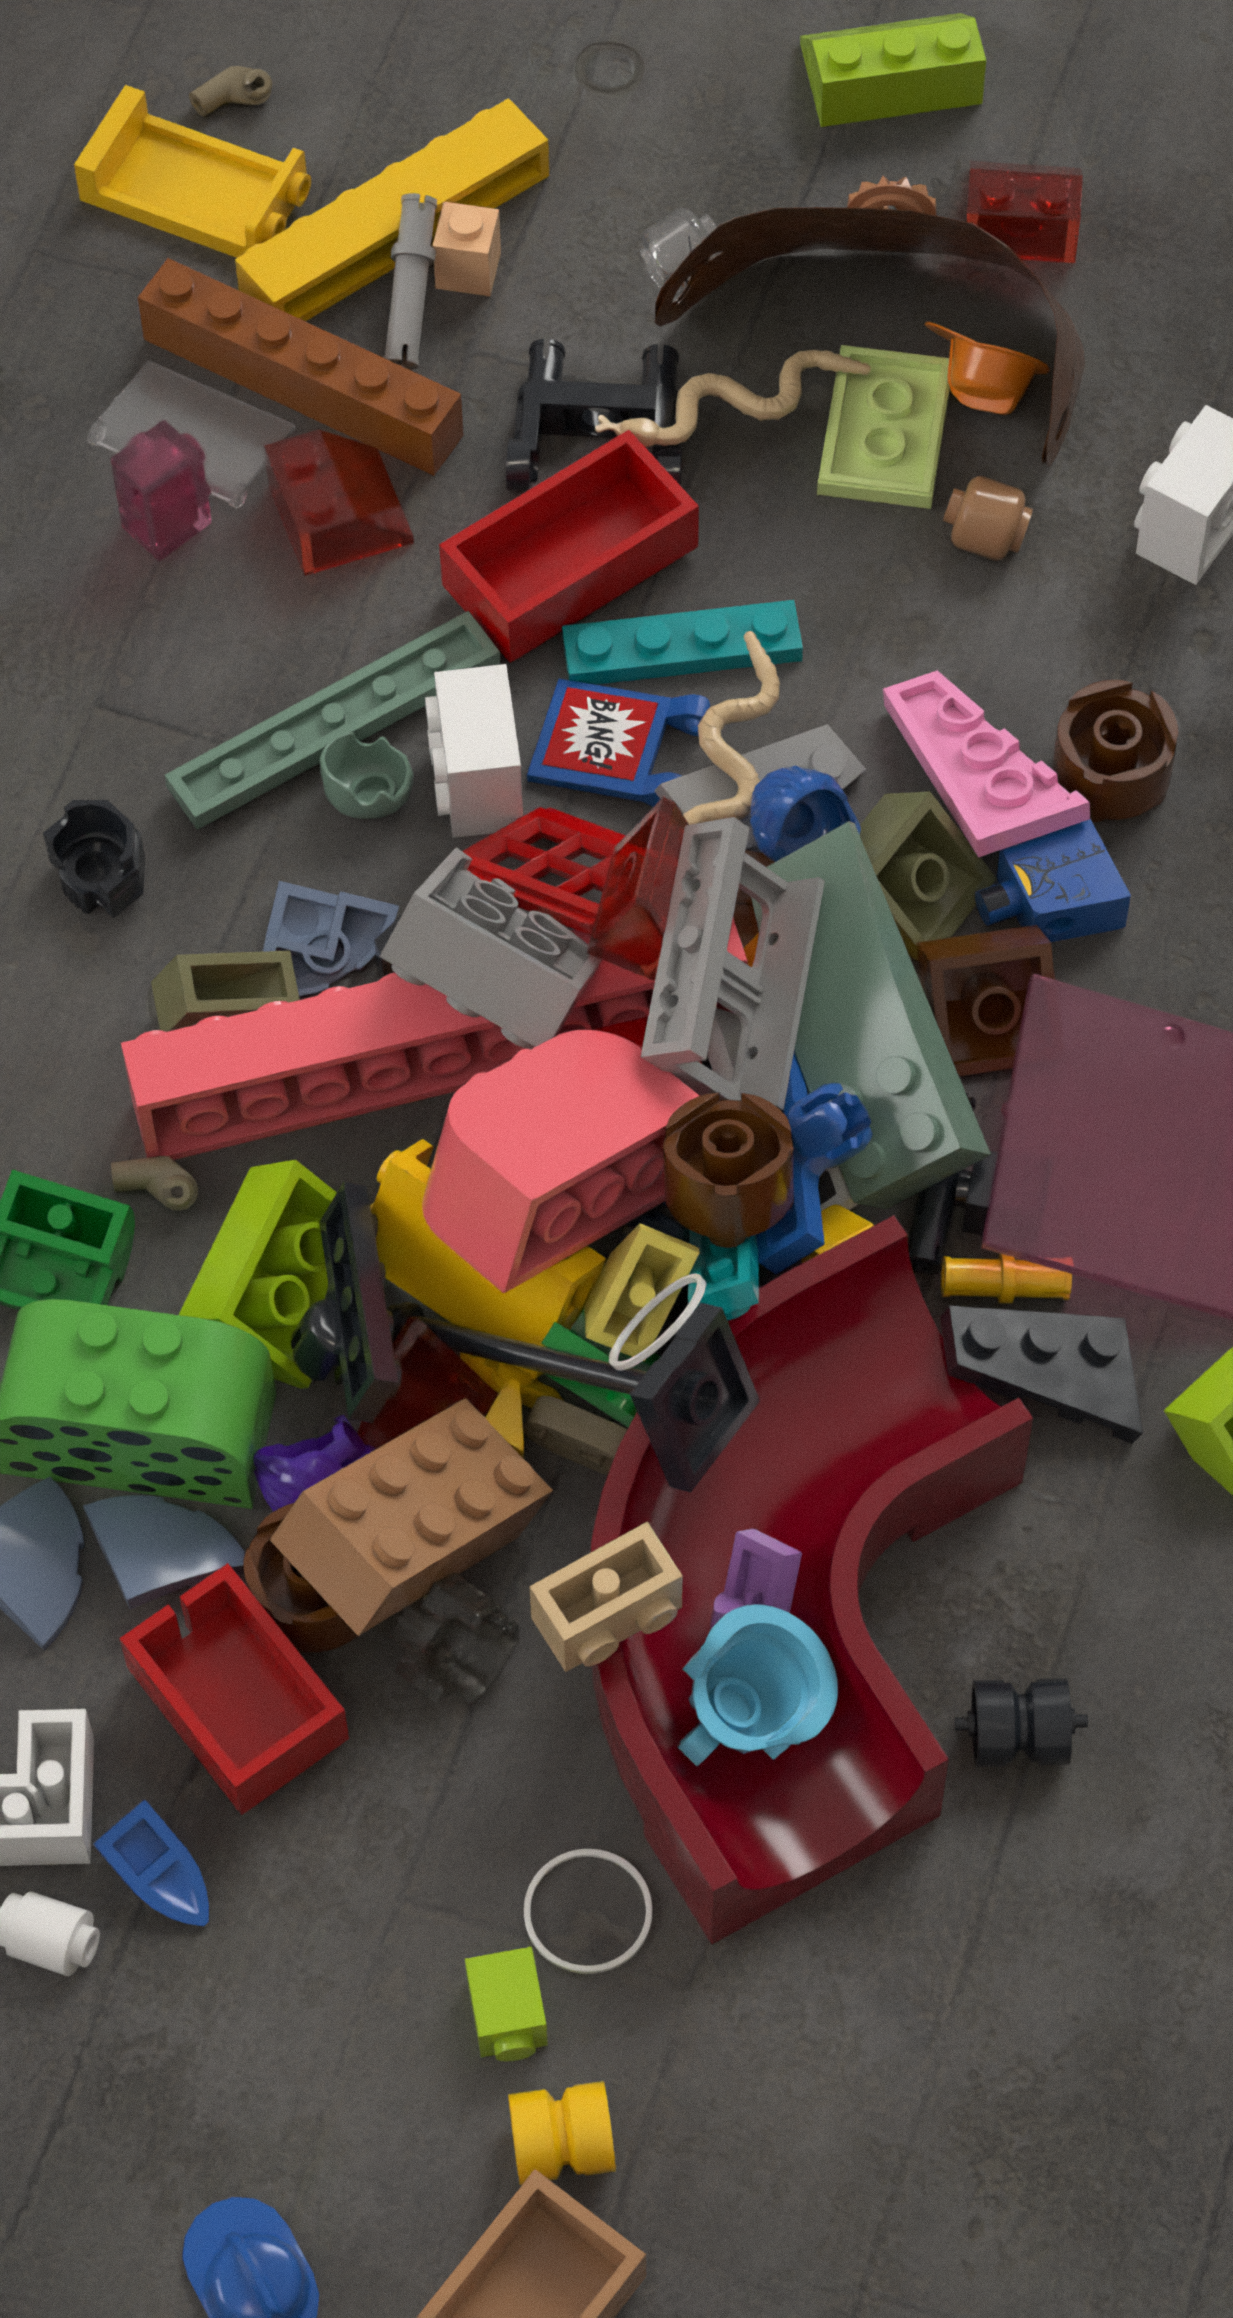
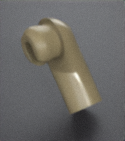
(234, 86)
(160, 1177)

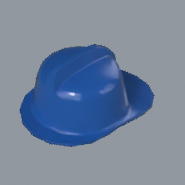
(248, 2263)

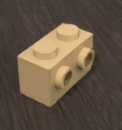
(607, 1598)

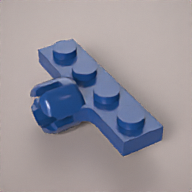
(822, 1139)

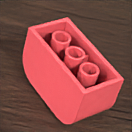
(550, 1153)

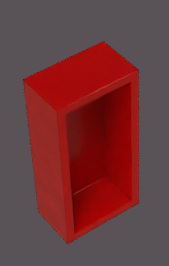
(569, 545)

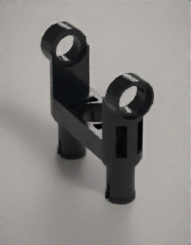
(562, 408)

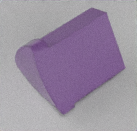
(758, 1573)

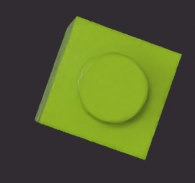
(506, 2004)

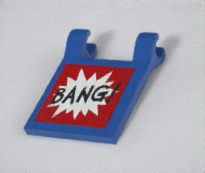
(609, 739)

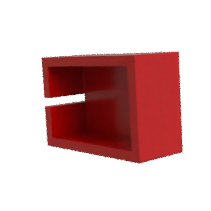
(235, 1689)

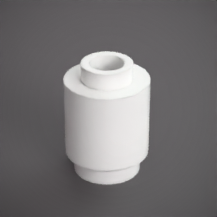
(47, 1932)

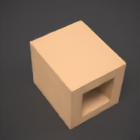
(467, 248)

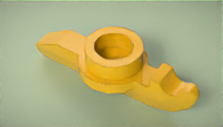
(497, 1374)

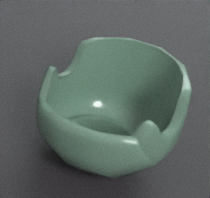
(365, 777)

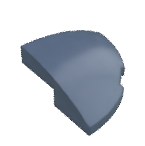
(325, 933)
(159, 1545)
(40, 1560)

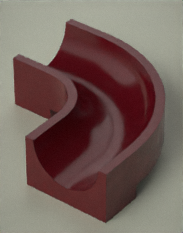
(838, 1461)

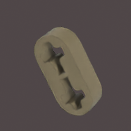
(574, 1433)

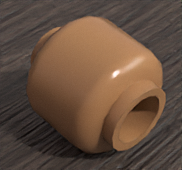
(988, 518)

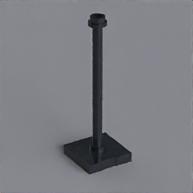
(686, 1399)

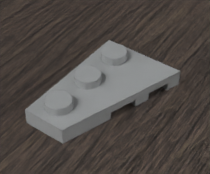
(813, 749)

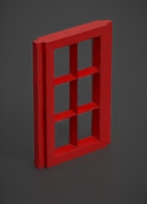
(573, 839)

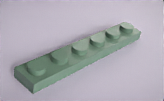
(296, 736)

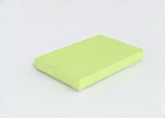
(886, 428)

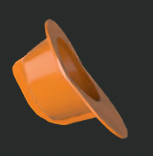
(986, 374)

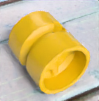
(562, 2131)

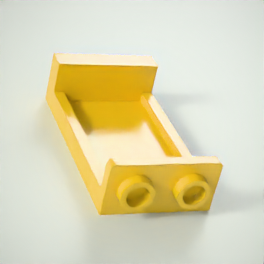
(187, 179)
(449, 1285)

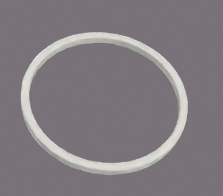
(626, 1364)
(592, 1969)

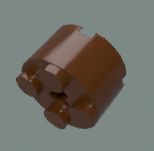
(1116, 749)
(728, 1167)
(288, 1596)

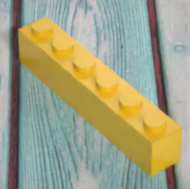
(352, 237)

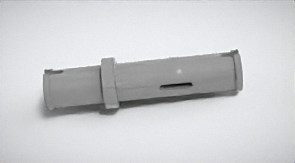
(412, 259)

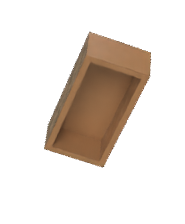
(410, 1515)
(542, 2262)

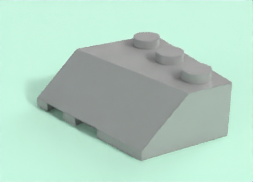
(490, 953)

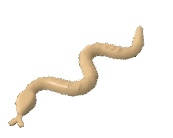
(735, 394)
(725, 756)

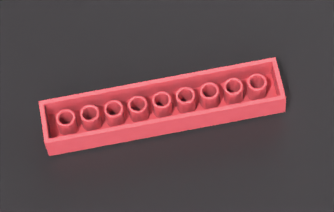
(334, 1058)

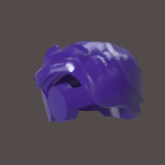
(291, 1469)

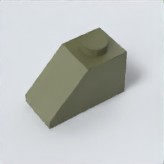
(221, 985)

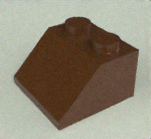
(980, 992)

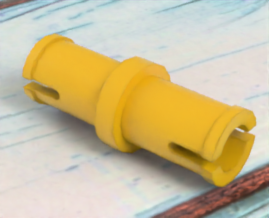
(1003, 1279)

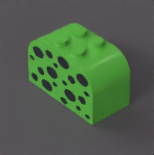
(135, 1402)

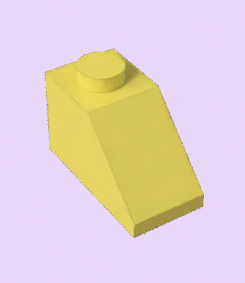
(629, 1280)

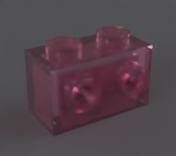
(162, 488)

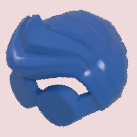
(795, 809)

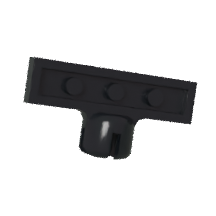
(352, 1321)

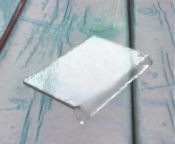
(224, 426)

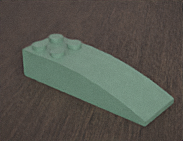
(876, 1032)

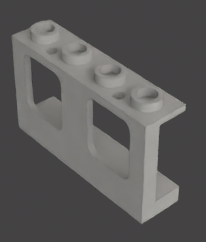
(700, 971)

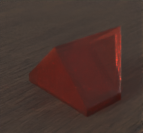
(429, 1384)

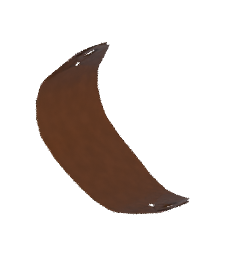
(803, 229)

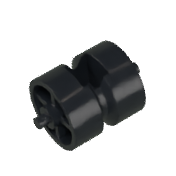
(1032, 1722)

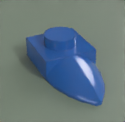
(156, 1865)

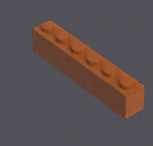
(301, 366)

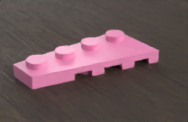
(978, 770)

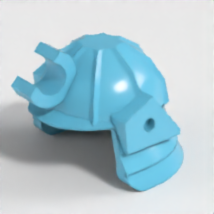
(759, 1684)

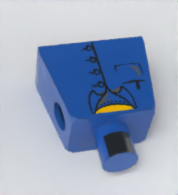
(1059, 884)

